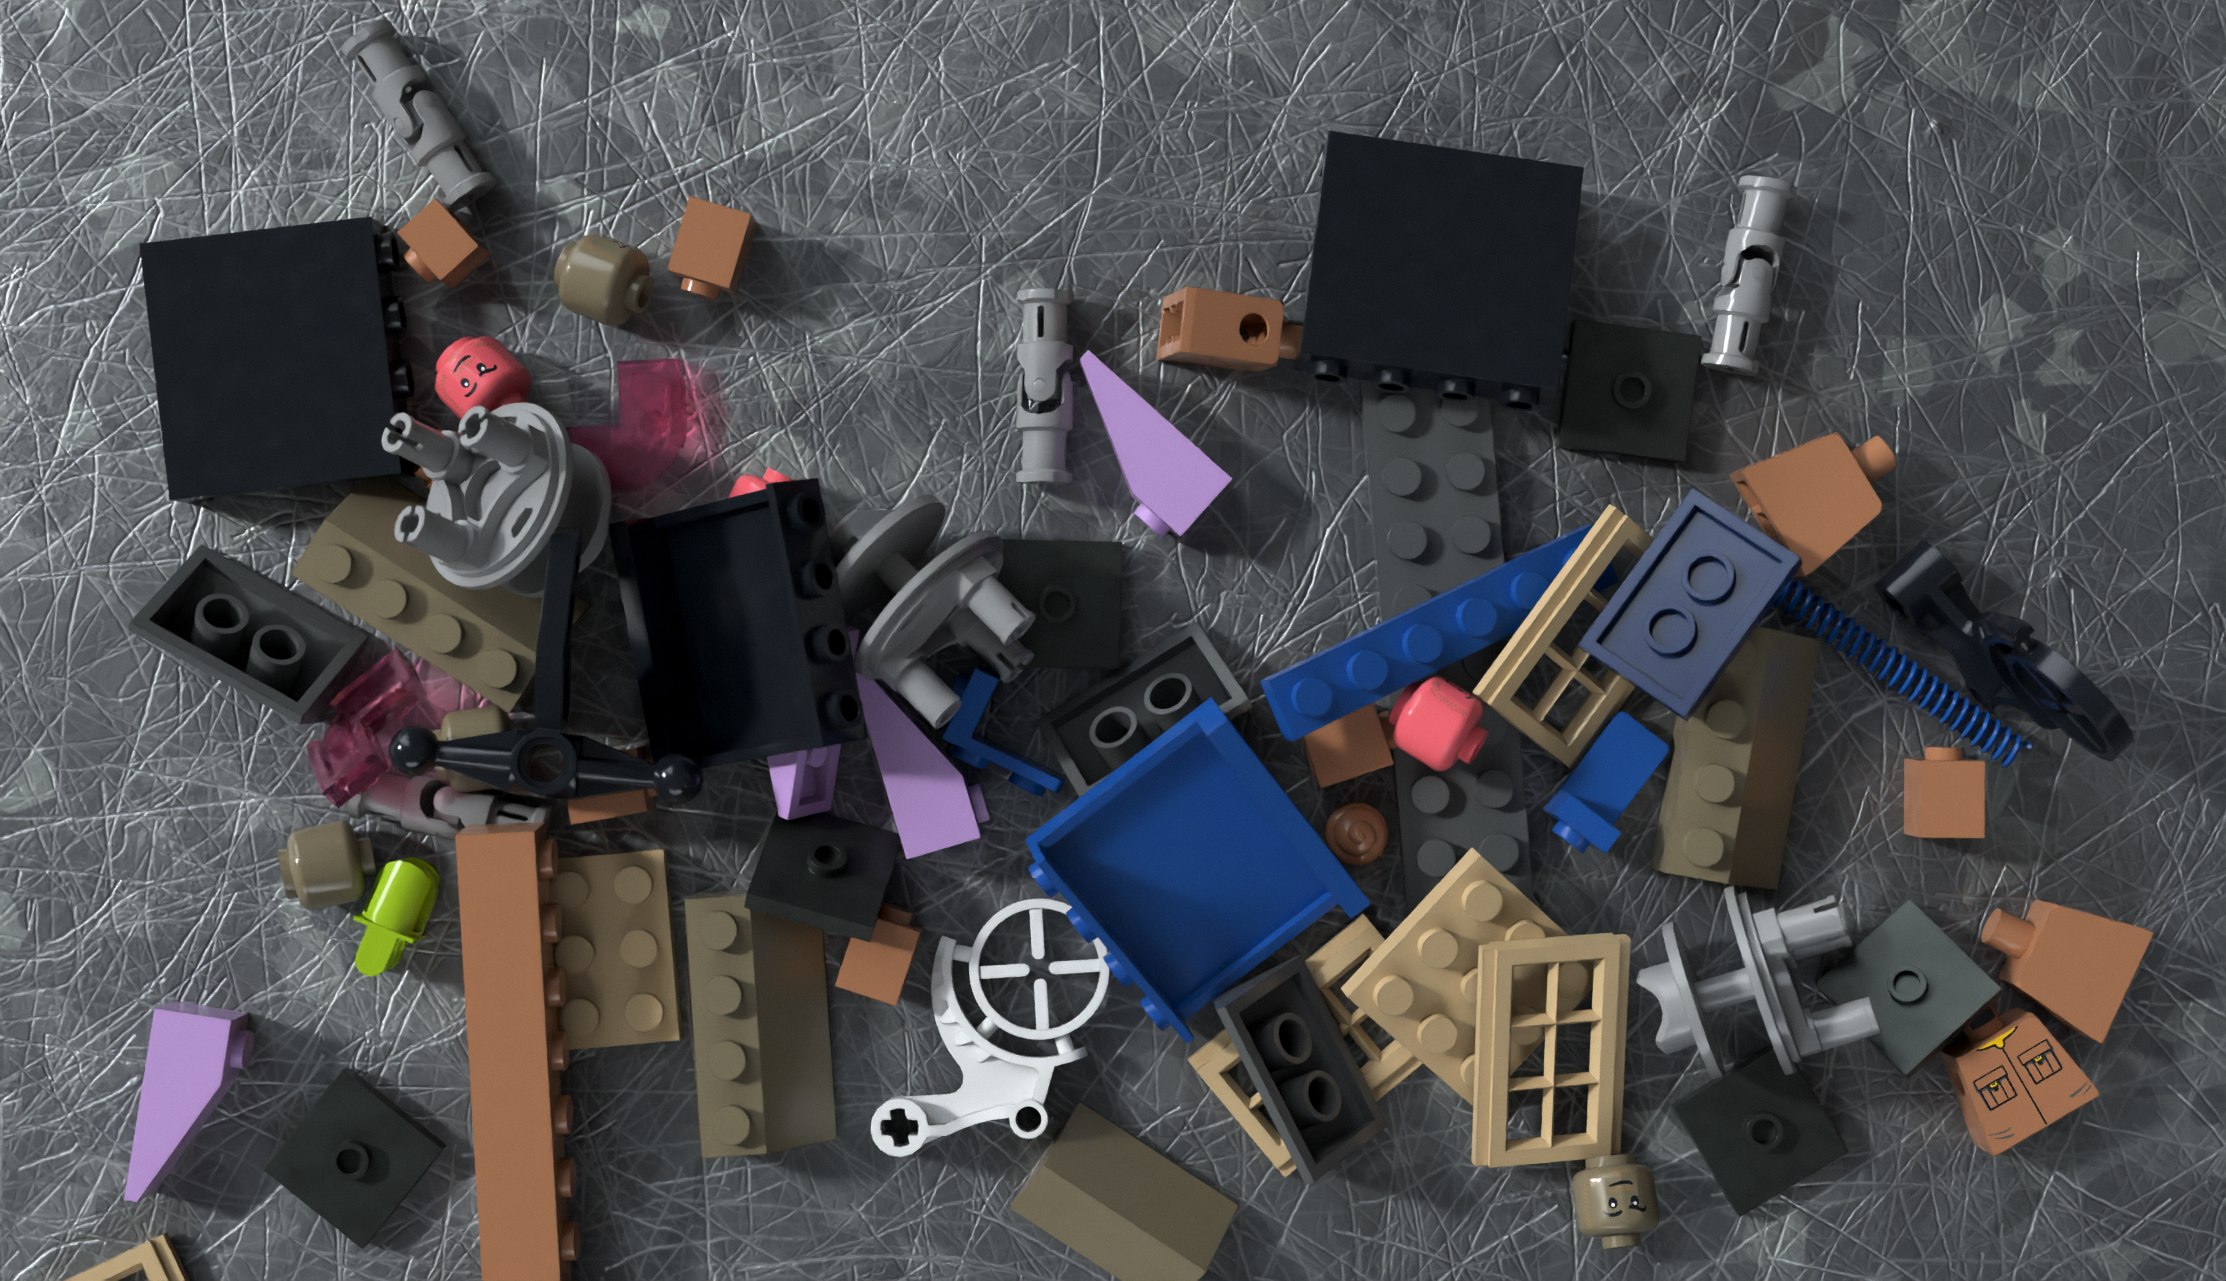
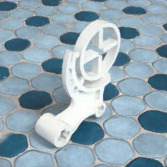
(993, 1078)

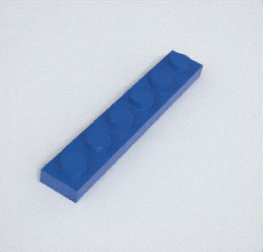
(1418, 640)

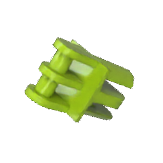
(396, 913)

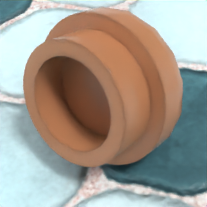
(1356, 833)

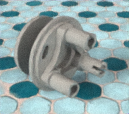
(500, 495)
(940, 606)
(1770, 950)

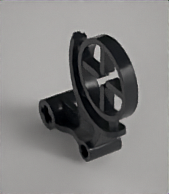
(1999, 655)

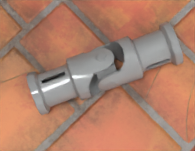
(424, 121)
(1747, 284)
(1046, 380)
(410, 799)

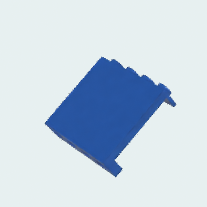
(1189, 866)

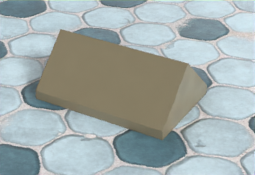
(1124, 1203)

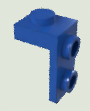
(979, 750)
(1605, 783)

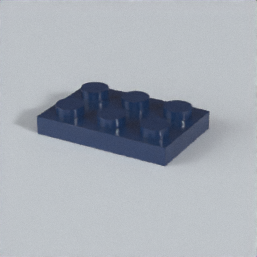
(1690, 604)

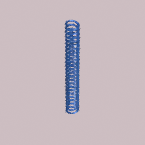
(1915, 672)

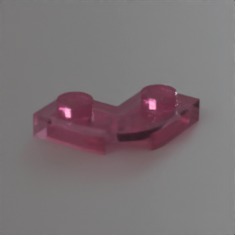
(650, 423)
(350, 754)

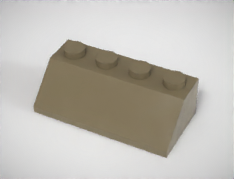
(470, 634)
(1738, 766)
(758, 1028)

